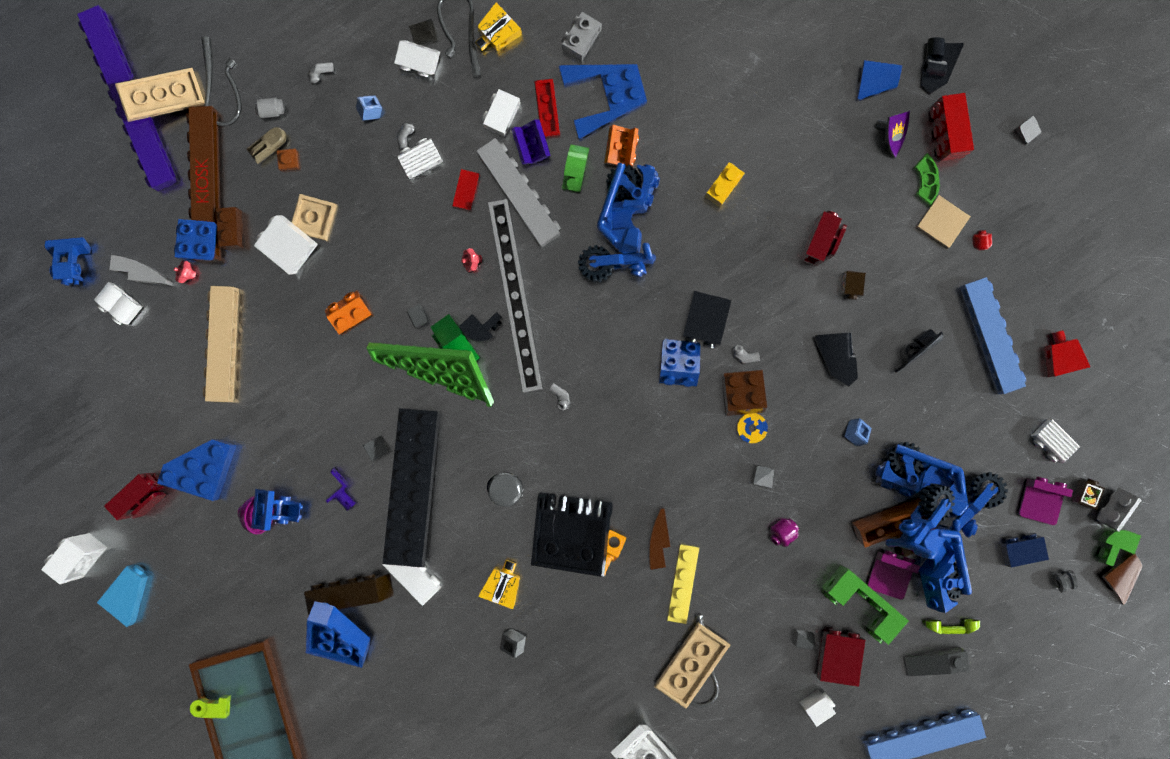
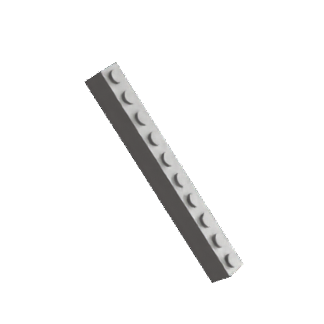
(515, 296)

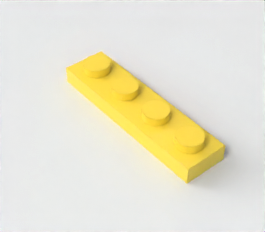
(683, 584)

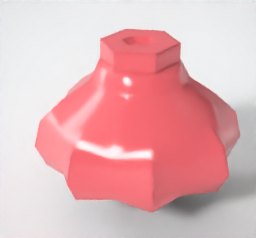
(471, 259)
(184, 272)

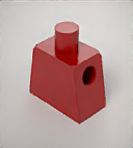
(1064, 356)

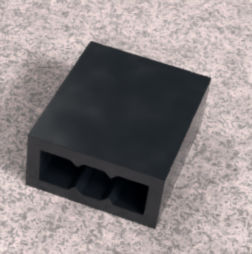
(706, 319)

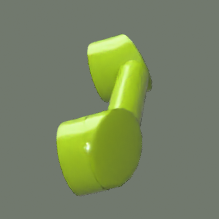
(970, 626)

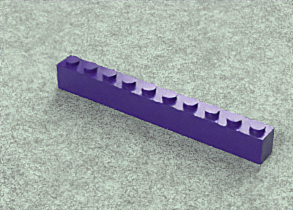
(115, 70)

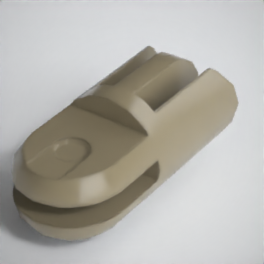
(267, 144)

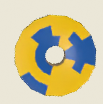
(760, 424)

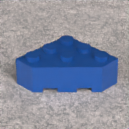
(200, 470)
(335, 636)

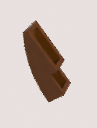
(658, 540)

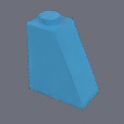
(125, 595)

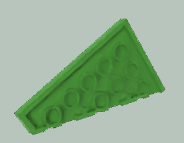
(444, 366)

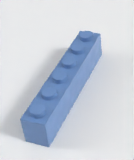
(993, 336)
(927, 738)

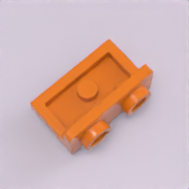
(621, 145)
(347, 312)

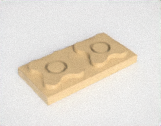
(159, 94)
(692, 665)

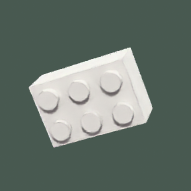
(73, 558)

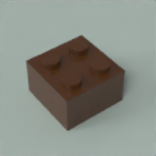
(744, 392)

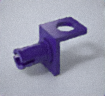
(342, 497)

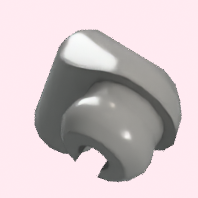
(744, 357)
(562, 397)

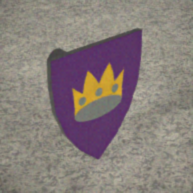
(896, 131)

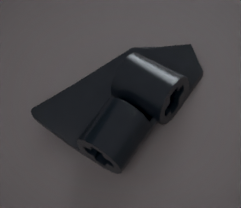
(939, 63)
(923, 344)
(839, 356)

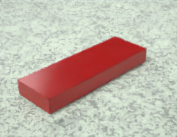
(547, 107)

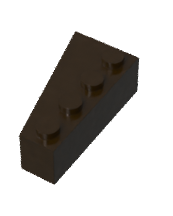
(352, 592)

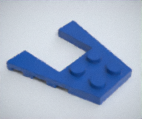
(621, 86)

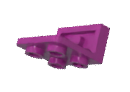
(1043, 500)
(891, 574)

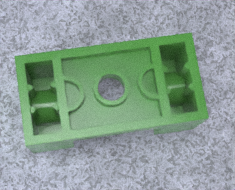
(887, 620)

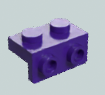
(531, 142)

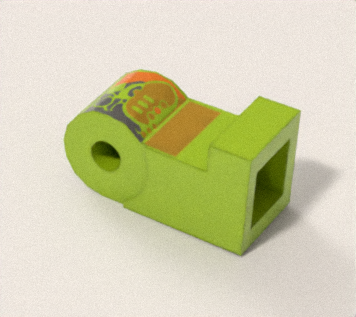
(208, 708)

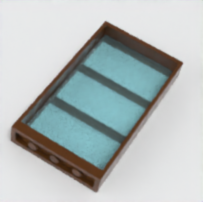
(259, 713)

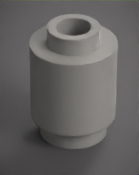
(269, 107)

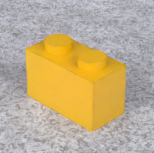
(724, 184)

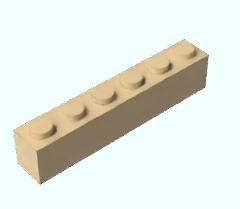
(221, 344)

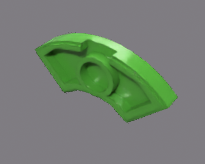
(928, 179)

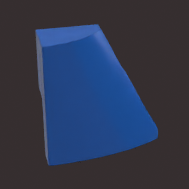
(877, 78)

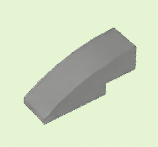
(137, 271)

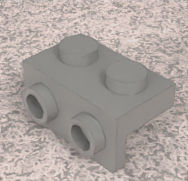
(1118, 509)

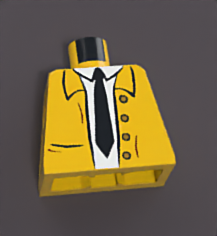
(497, 29)
(502, 586)

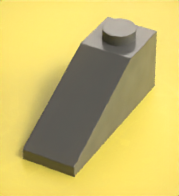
(937, 662)

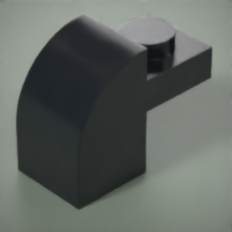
(481, 332)

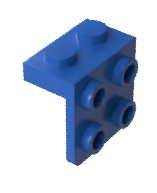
(195, 240)
(680, 363)

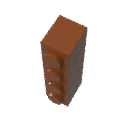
(884, 524)

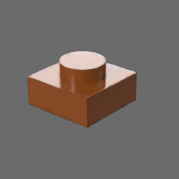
(287, 159)

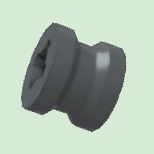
(1066, 581)

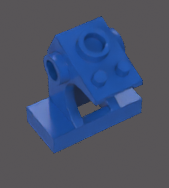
(67, 271)
(284, 510)

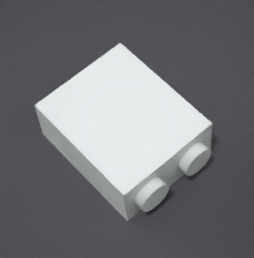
(285, 244)

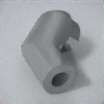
(317, 69)
(402, 134)

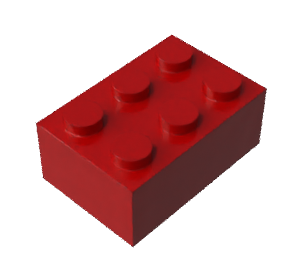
(952, 127)

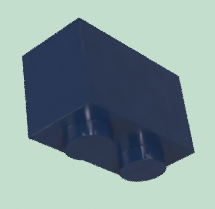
(1024, 550)

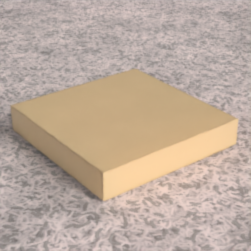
(314, 216)
(943, 221)

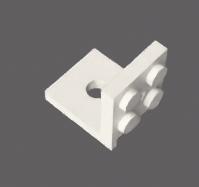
(640, 744)

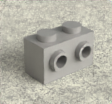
(581, 36)

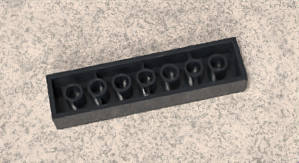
(411, 488)

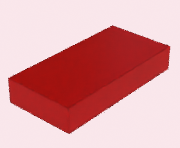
(466, 190)

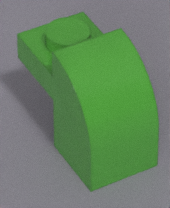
(575, 168)
(1116, 541)

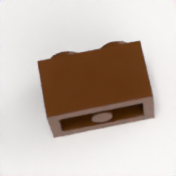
(230, 228)

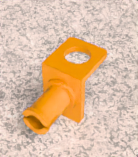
(613, 553)

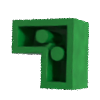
(449, 336)

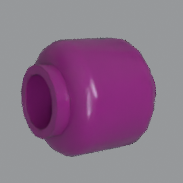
(784, 532)

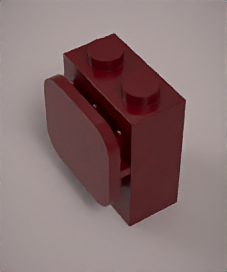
(824, 238)
(136, 497)
(840, 657)

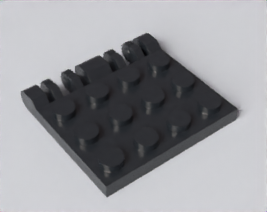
(571, 538)

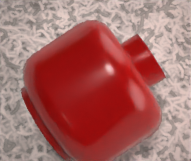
(982, 240)

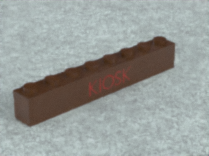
(203, 166)

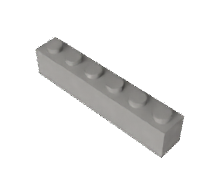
(518, 192)

